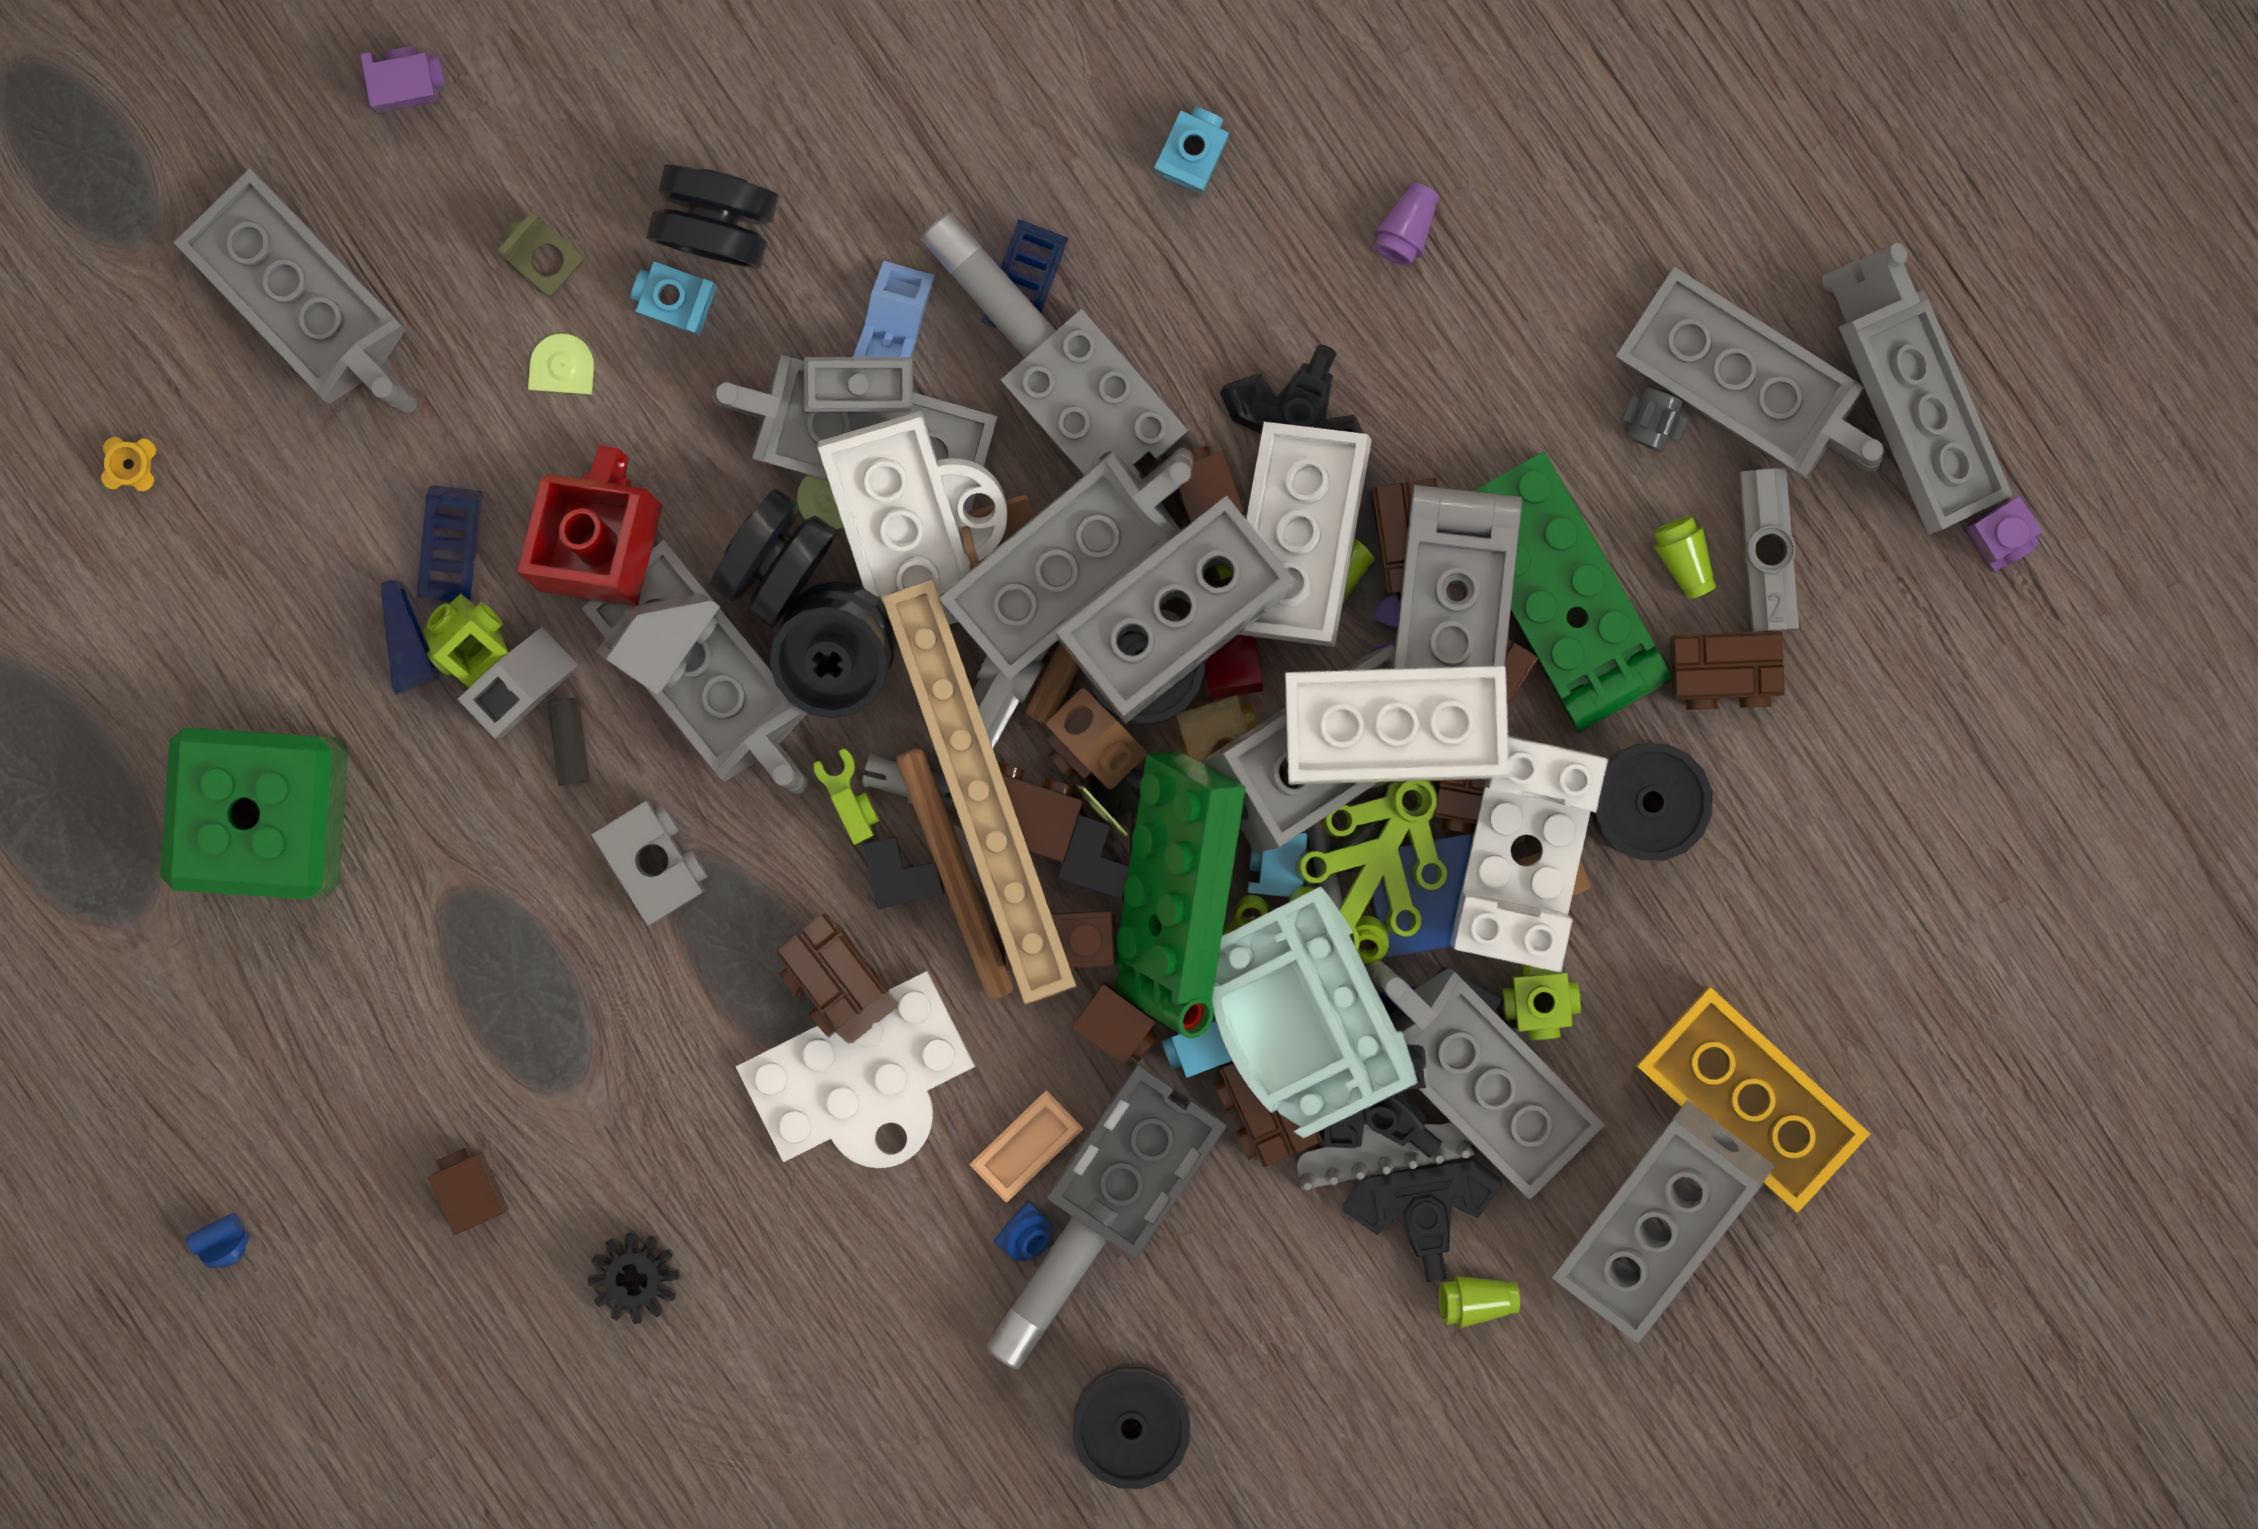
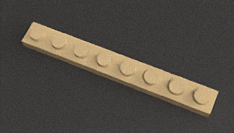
(979, 792)

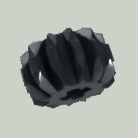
(621, 1290)

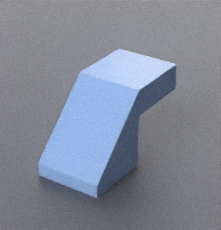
(895, 312)

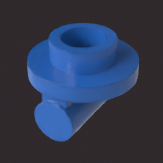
(1025, 1233)
(219, 1242)

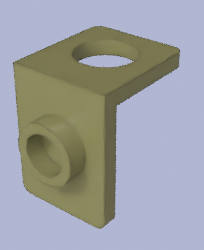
(521, 242)

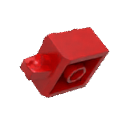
(591, 533)

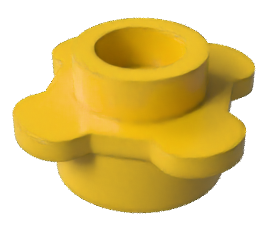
(117, 453)

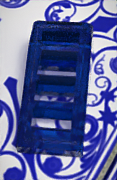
(1043, 238)
(453, 498)
(405, 641)

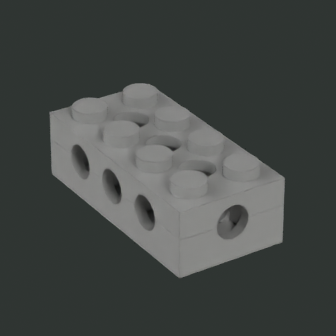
(1170, 573)
(1278, 811)
(1667, 1256)

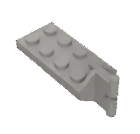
(296, 293)
(1747, 377)
(1916, 389)
(791, 436)
(1066, 558)
(727, 691)
(1489, 1079)

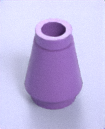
(1407, 225)

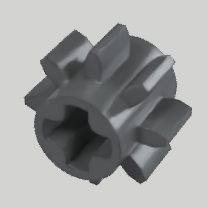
(1654, 419)

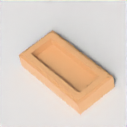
(1026, 1146)

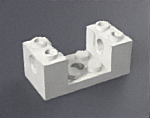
(1517, 908)

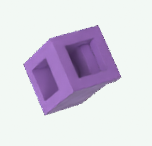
(402, 79)
(2005, 533)

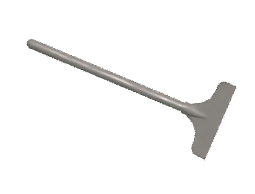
(1377, 1152)

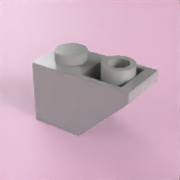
(657, 636)
(518, 683)

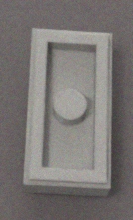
(858, 384)

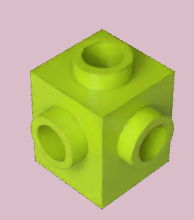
(464, 639)
(1520, 1008)

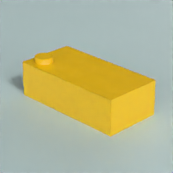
(1755, 1094)

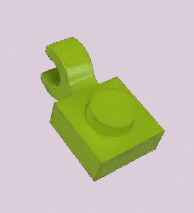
(855, 811)

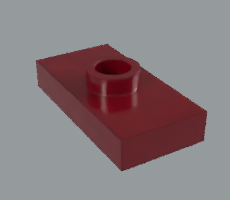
(1234, 669)

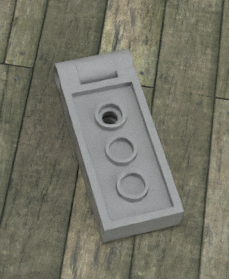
(1464, 543)

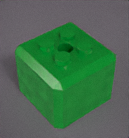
(300, 802)

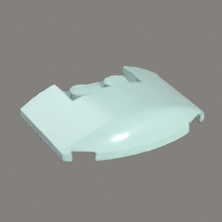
(1306, 1016)

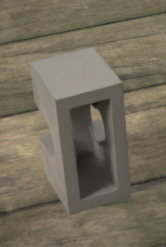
(622, 847)

